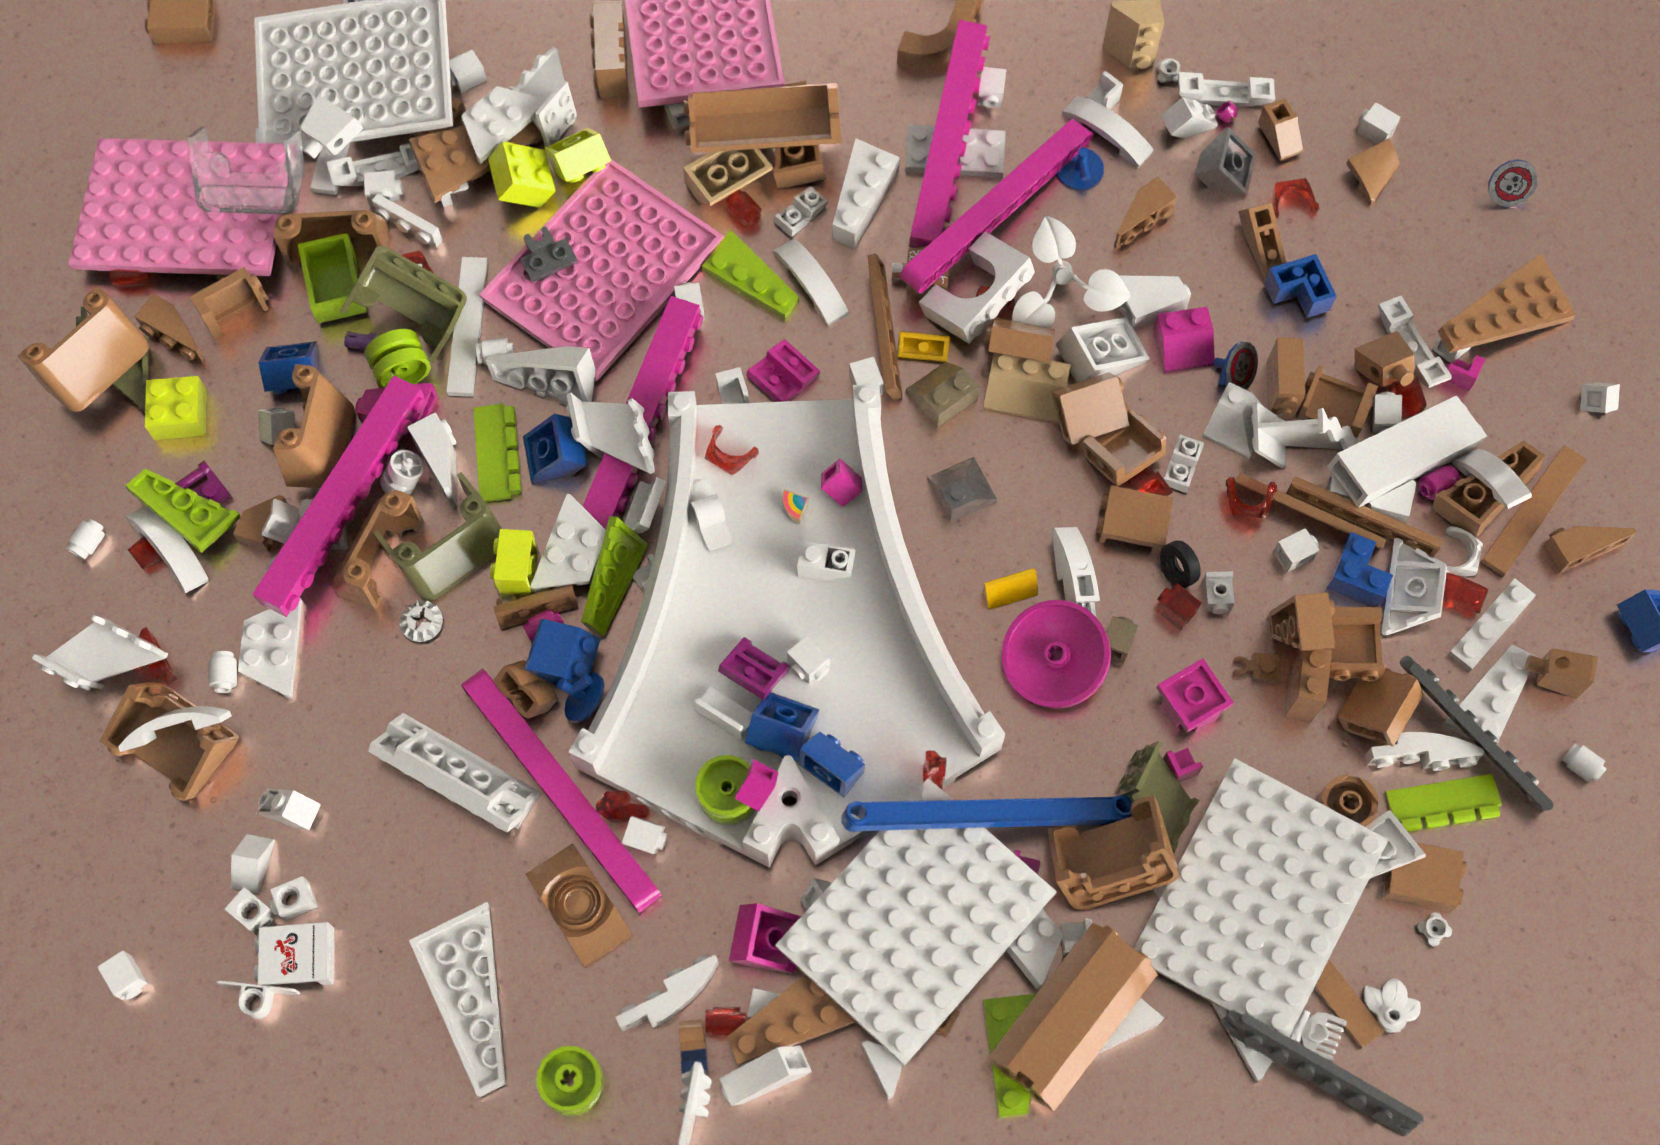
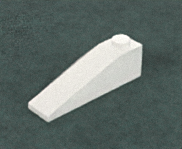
(547, 371)

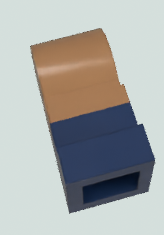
(692, 1045)

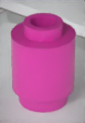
(1438, 480)
(533, 622)

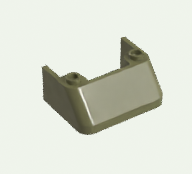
(410, 292)
(454, 556)

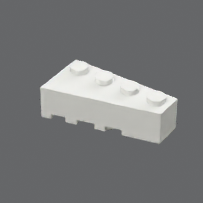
(864, 189)

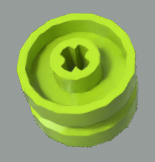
(399, 355)
(712, 786)
(558, 1068)

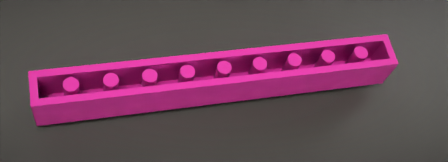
(948, 133)
(651, 388)
(339, 497)

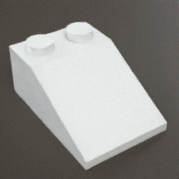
(1101, 349)
(435, 445)

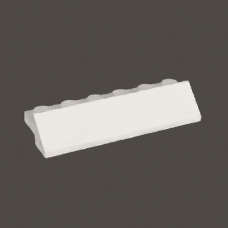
(455, 772)

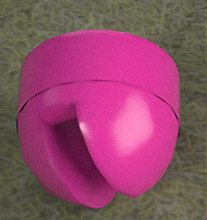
(1226, 111)

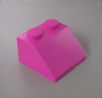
(1185, 339)
(757, 933)

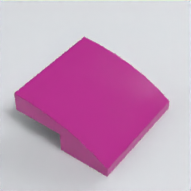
(783, 372)

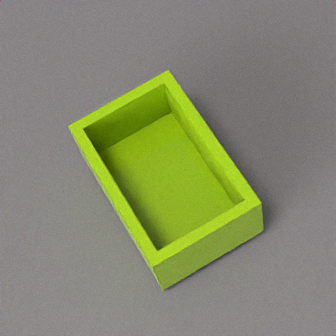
(329, 276)

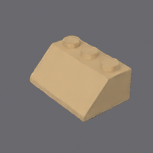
(1134, 32)
(723, 173)
(1025, 386)

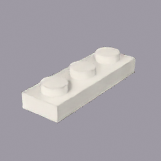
(407, 221)

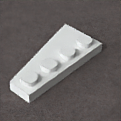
(1400, 848)

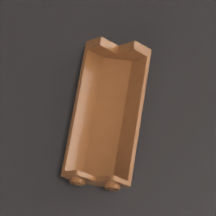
(763, 118)
(1073, 1015)

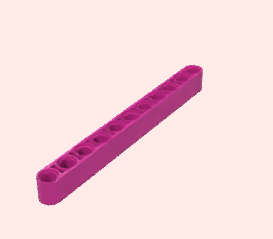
(995, 206)
(561, 791)

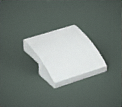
(643, 505)

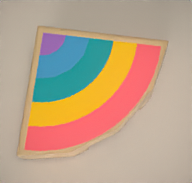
(794, 505)

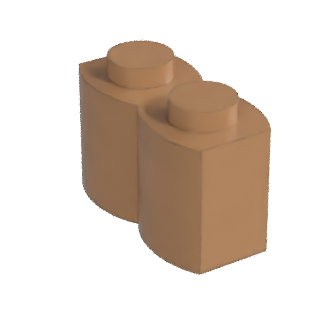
(527, 691)

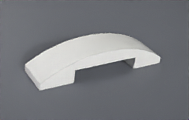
(1215, 92)
(1111, 127)
(349, 173)
(813, 280)
(1398, 317)
(1494, 473)
(171, 547)
(201, 717)

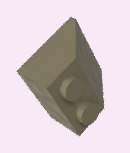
(944, 392)

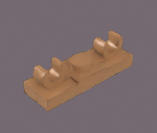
(520, 610)

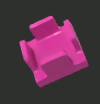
(1193, 697)

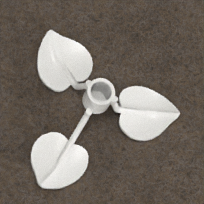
(1052, 243)

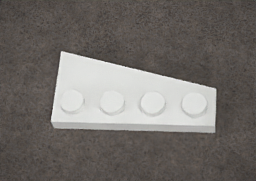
(1496, 693)

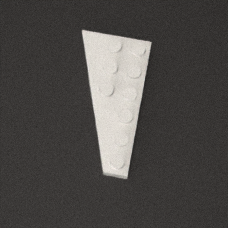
(462, 978)

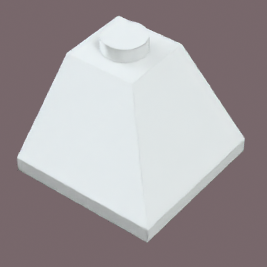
(1232, 421)

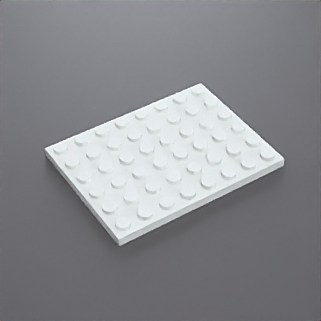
(366, 56)
(1260, 898)
(914, 926)

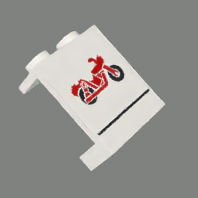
(295, 954)

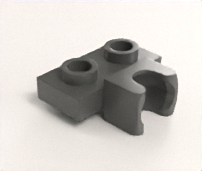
(546, 256)

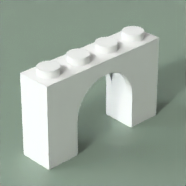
(969, 316)

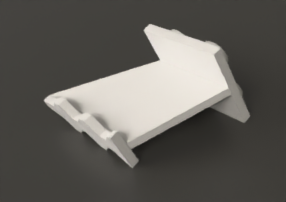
(548, 82)
(612, 430)
(1274, 433)
(98, 654)
(695, 1099)

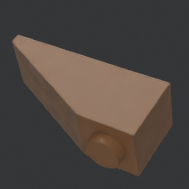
(1263, 236)
(1583, 543)

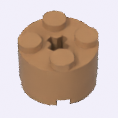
(1352, 791)

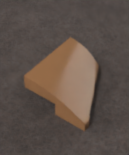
(1374, 168)

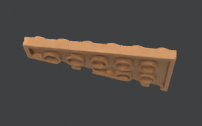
(450, 159)
(1516, 306)
(789, 1019)

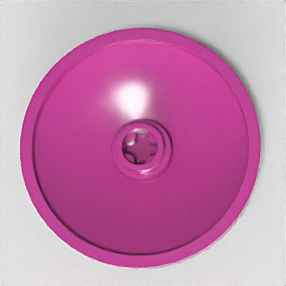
(1056, 654)

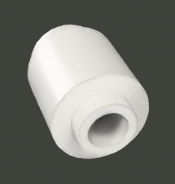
(491, 348)
(85, 539)
(222, 671)
(1584, 763)

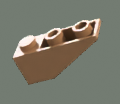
(1149, 205)
(162, 320)

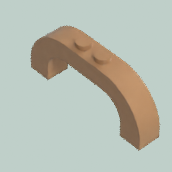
(936, 49)

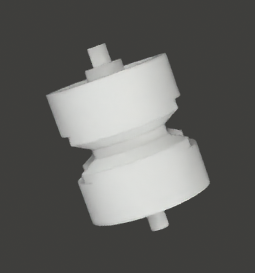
(402, 472)

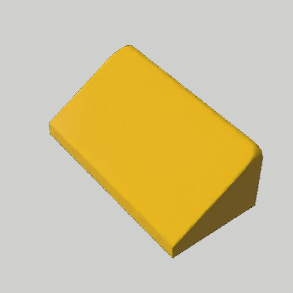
(923, 346)
(1010, 588)

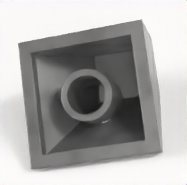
(1226, 164)
(962, 489)

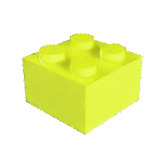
(577, 155)
(521, 174)
(176, 407)
(514, 563)

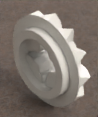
(426, 630)

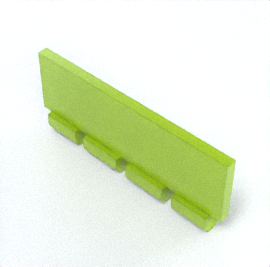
(496, 452)
(1438, 800)

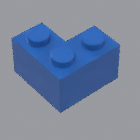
(1304, 280)
(1354, 576)

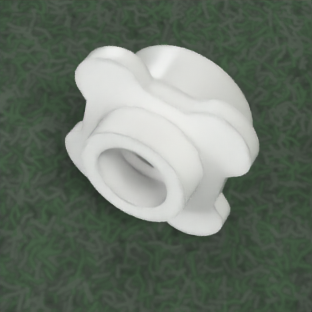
(1168, 65)
(1440, 923)

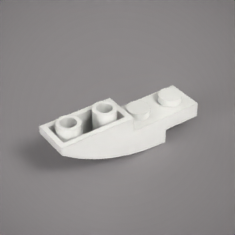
(1075, 567)
(1433, 749)
(682, 989)

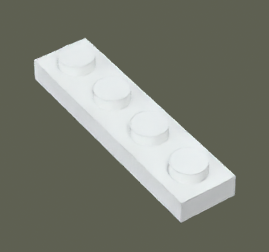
(1492, 625)

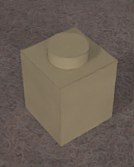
(1121, 635)

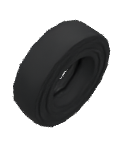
(1188, 559)

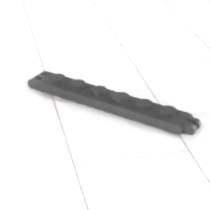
(1487, 740)
(1322, 1072)

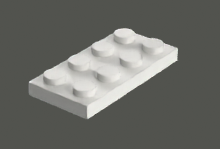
(982, 155)

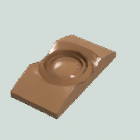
(579, 905)

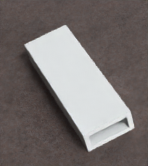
(1407, 451)

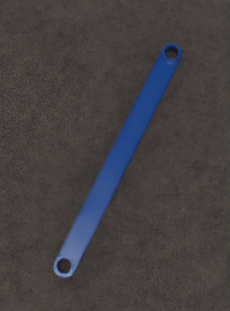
(985, 813)

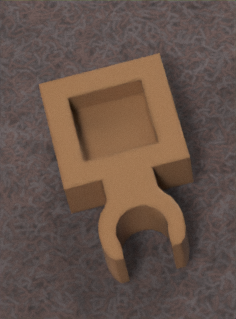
(1262, 666)

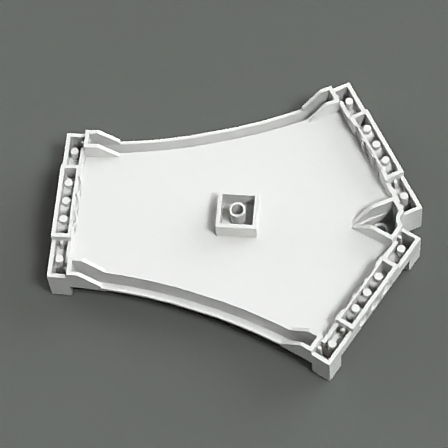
(889, 671)

